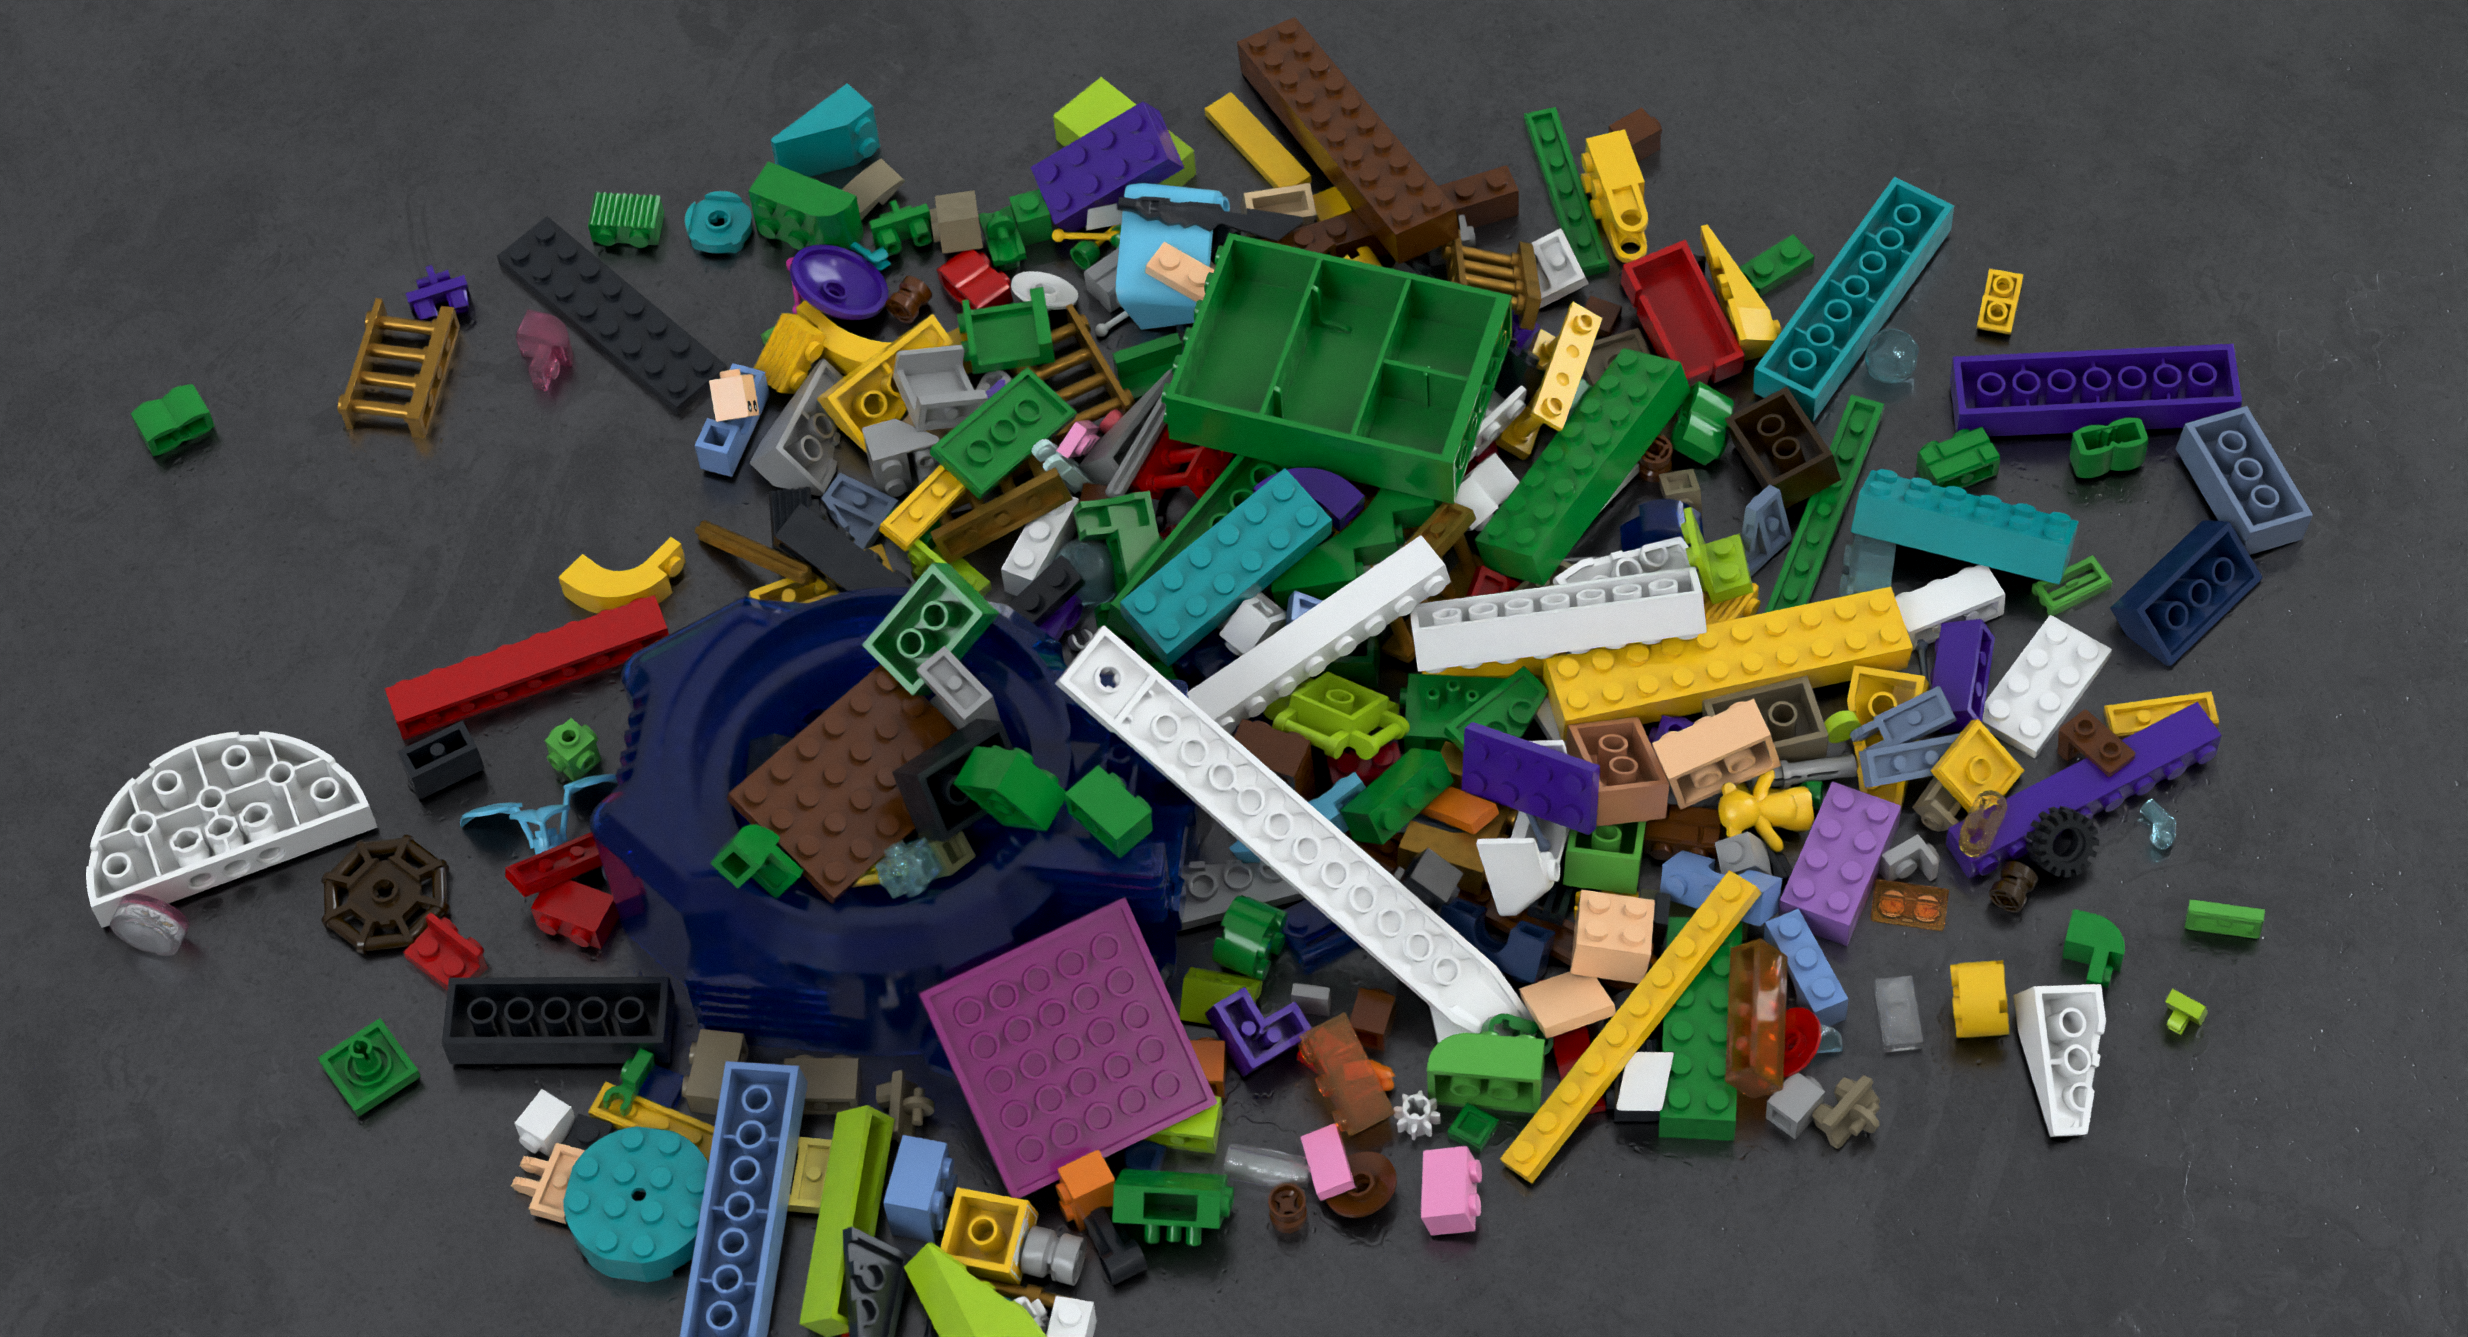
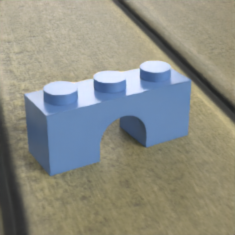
(724, 442)
(1692, 879)
(1808, 968)

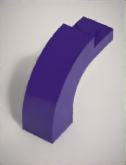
(1330, 491)

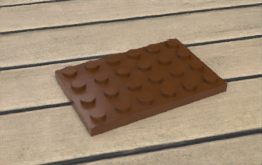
(835, 786)

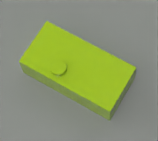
(1101, 104)

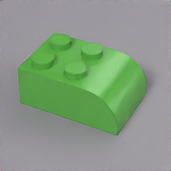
(1605, 858)
(1487, 1071)

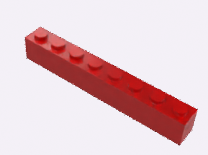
(525, 667)

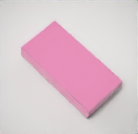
(1328, 1162)

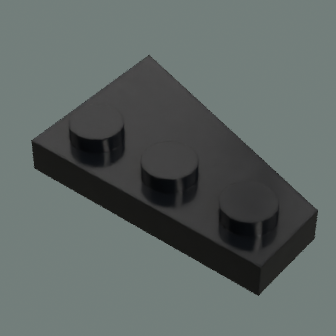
(873, 1284)

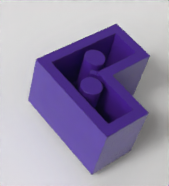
(1249, 1036)

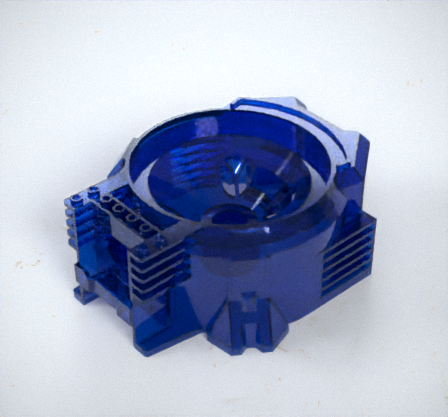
(853, 969)

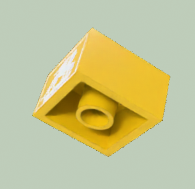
(989, 1234)

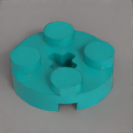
(722, 238)

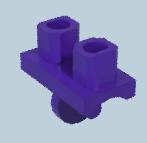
(435, 290)

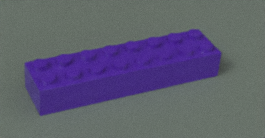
(2093, 388)

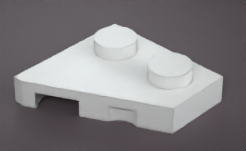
(1557, 267)

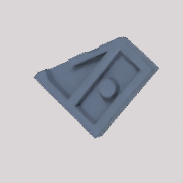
(857, 508)
(1764, 528)

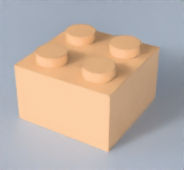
(1612, 936)

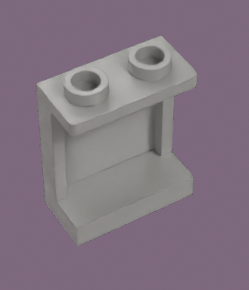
(936, 387)
(957, 691)

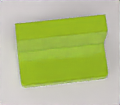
(1207, 987)

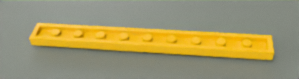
(1630, 1026)

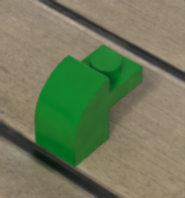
(755, 855)
(2094, 942)

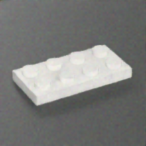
(2043, 686)

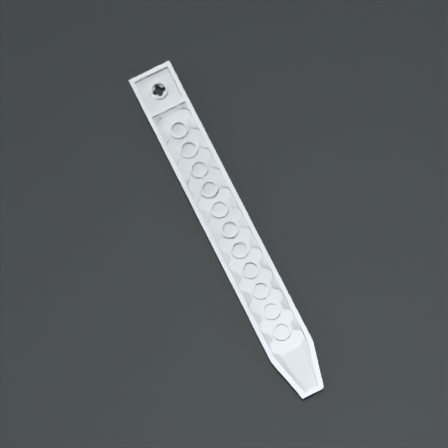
(1289, 834)

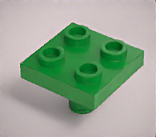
(369, 1067)

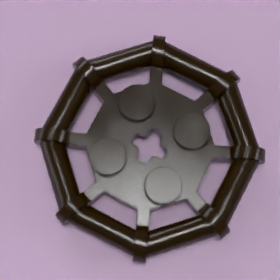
(389, 911)

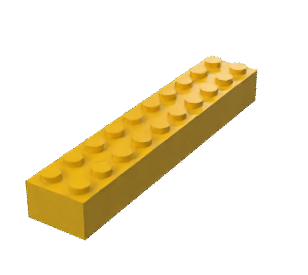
(1733, 656)

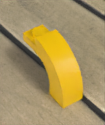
(605, 589)

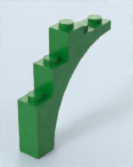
(1364, 542)

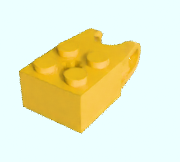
(1616, 191)

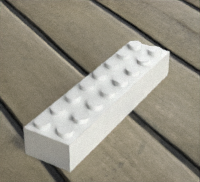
(1558, 619)

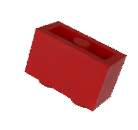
(576, 912)

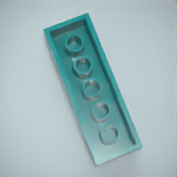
(1965, 526)
(1226, 567)

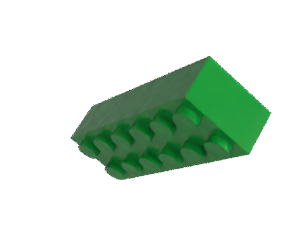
(1695, 1029)

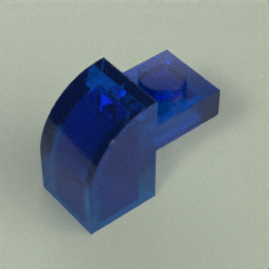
(1657, 522)

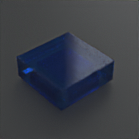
(662, 1087)

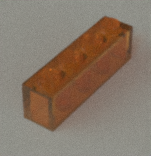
(1756, 1018)

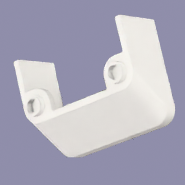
(1515, 865)

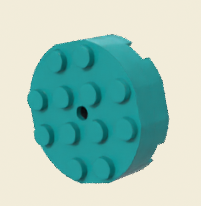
(637, 1203)

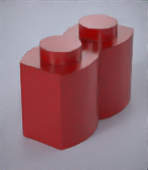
(973, 278)

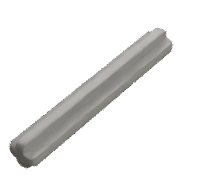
(1138, 452)

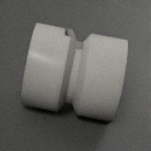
(1052, 1255)

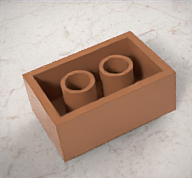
(1630, 773)

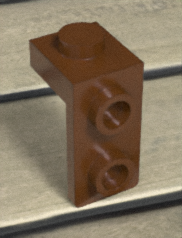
(2095, 742)

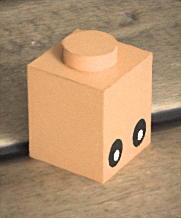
(734, 396)

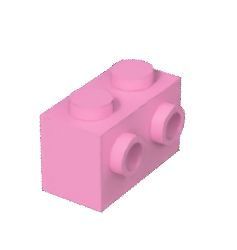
(1450, 1190)

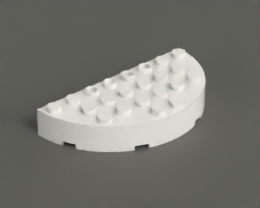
(219, 815)

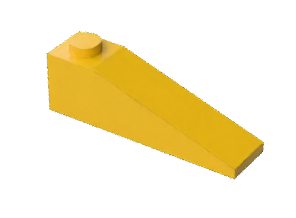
(1738, 300)
(869, 391)
(1871, 694)

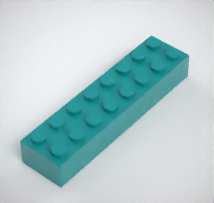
(1855, 296)

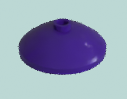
(838, 282)

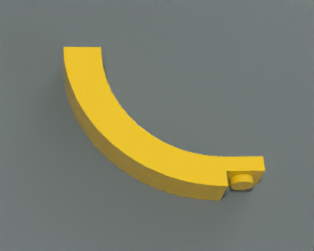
(849, 351)

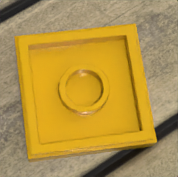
(1976, 765)

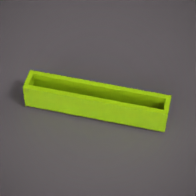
(848, 1199)

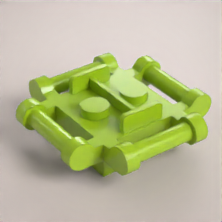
(1338, 715)

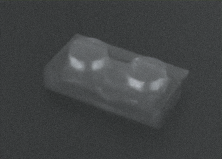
(1898, 1013)

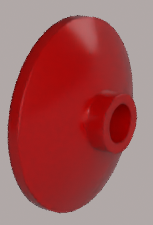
(1801, 1039)

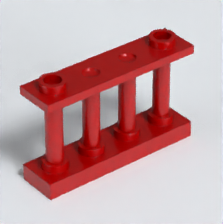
(1165, 459)

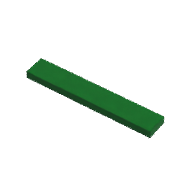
(1566, 189)

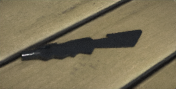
(1209, 216)

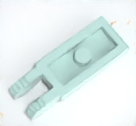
(1068, 468)

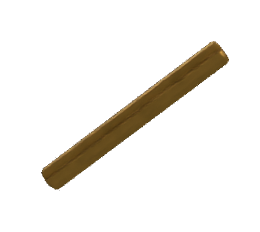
(755, 552)

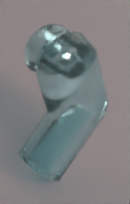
(2164, 824)

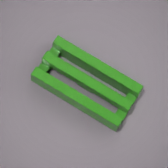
(2090, 586)
(2224, 919)

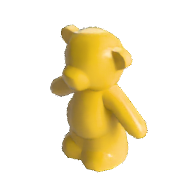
(1784, 809)

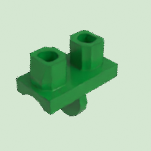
(901, 225)
(1002, 238)

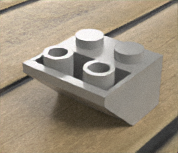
(899, 456)

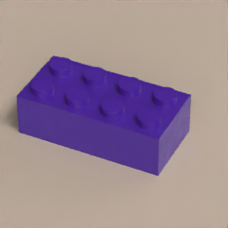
(1102, 164)

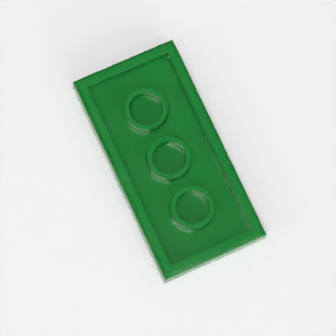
(1002, 433)

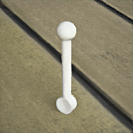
(1102, 329)

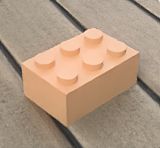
(1716, 751)

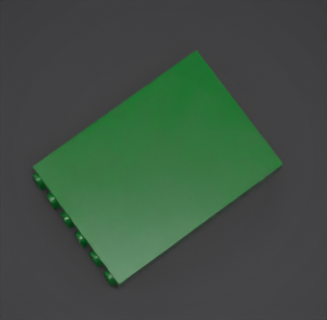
(1338, 367)

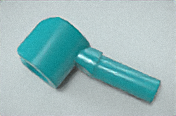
(877, 257)

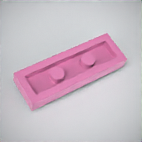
(1079, 439)

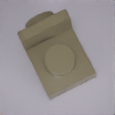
(1682, 487)

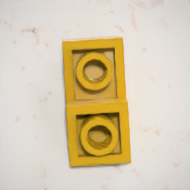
(2000, 301)

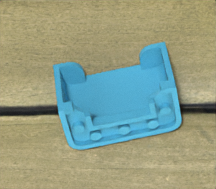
(1142, 296)

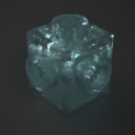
(908, 868)

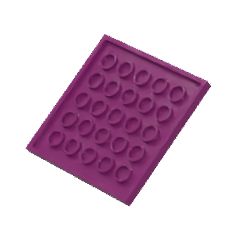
(1067, 1047)

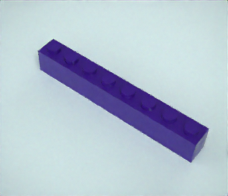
(2160, 753)

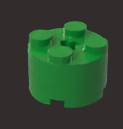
(1250, 937)

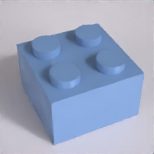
(920, 1189)

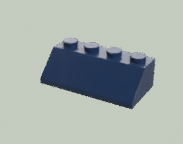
(2187, 591)

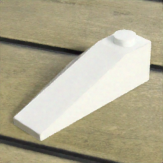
(1650, 558)
(2061, 1044)

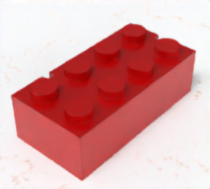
(1682, 314)

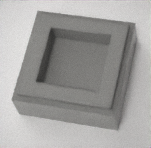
(1312, 999)

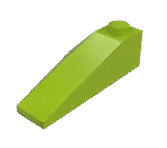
(962, 1303)

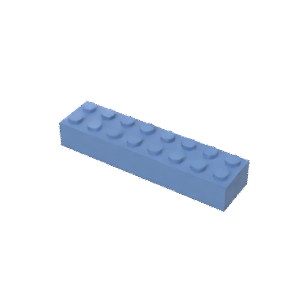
(745, 1201)

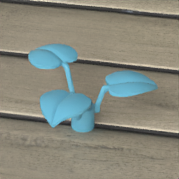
(545, 837)

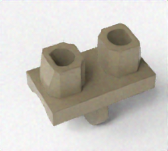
(905, 1104)
(1852, 1113)

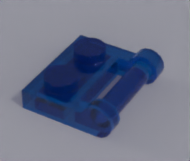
(1305, 924)

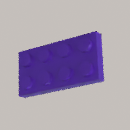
(1530, 778)

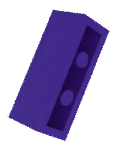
(1963, 669)

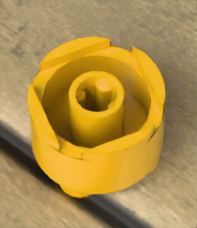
(1980, 999)

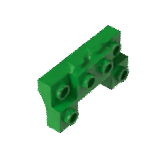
(1130, 534)

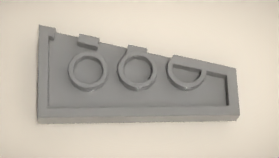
(1215, 886)

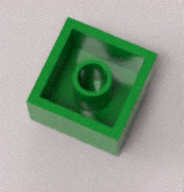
(1011, 787)

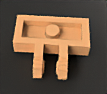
(551, 1190)

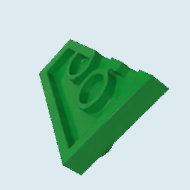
(1505, 708)

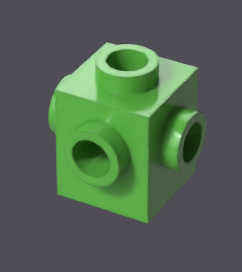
(572, 749)

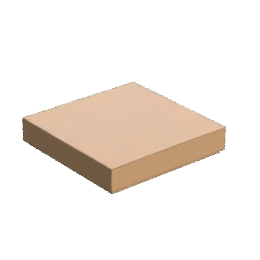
(1566, 1003)

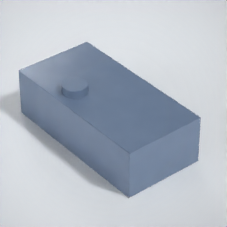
(2244, 479)

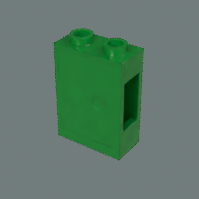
(1435, 702)
(1172, 1201)

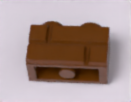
(1684, 829)

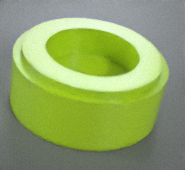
(1841, 725)

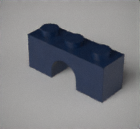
(1523, 955)

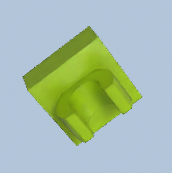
(2184, 1010)

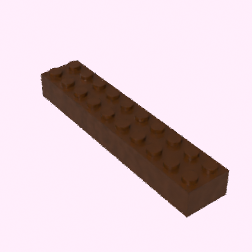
(1348, 140)

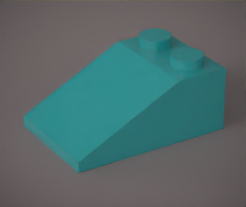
(829, 136)

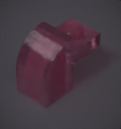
(548, 343)

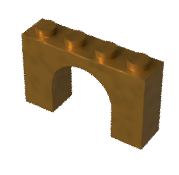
(1456, 848)

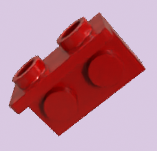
(445, 953)

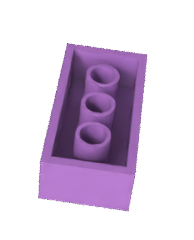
(1840, 861)

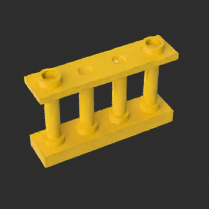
(1564, 362)

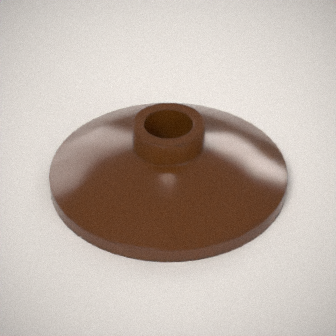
(1370, 1173)

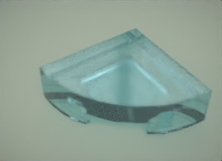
(1830, 1040)

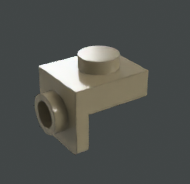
(1937, 807)

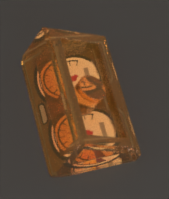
(1909, 904)

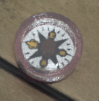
(149, 924)

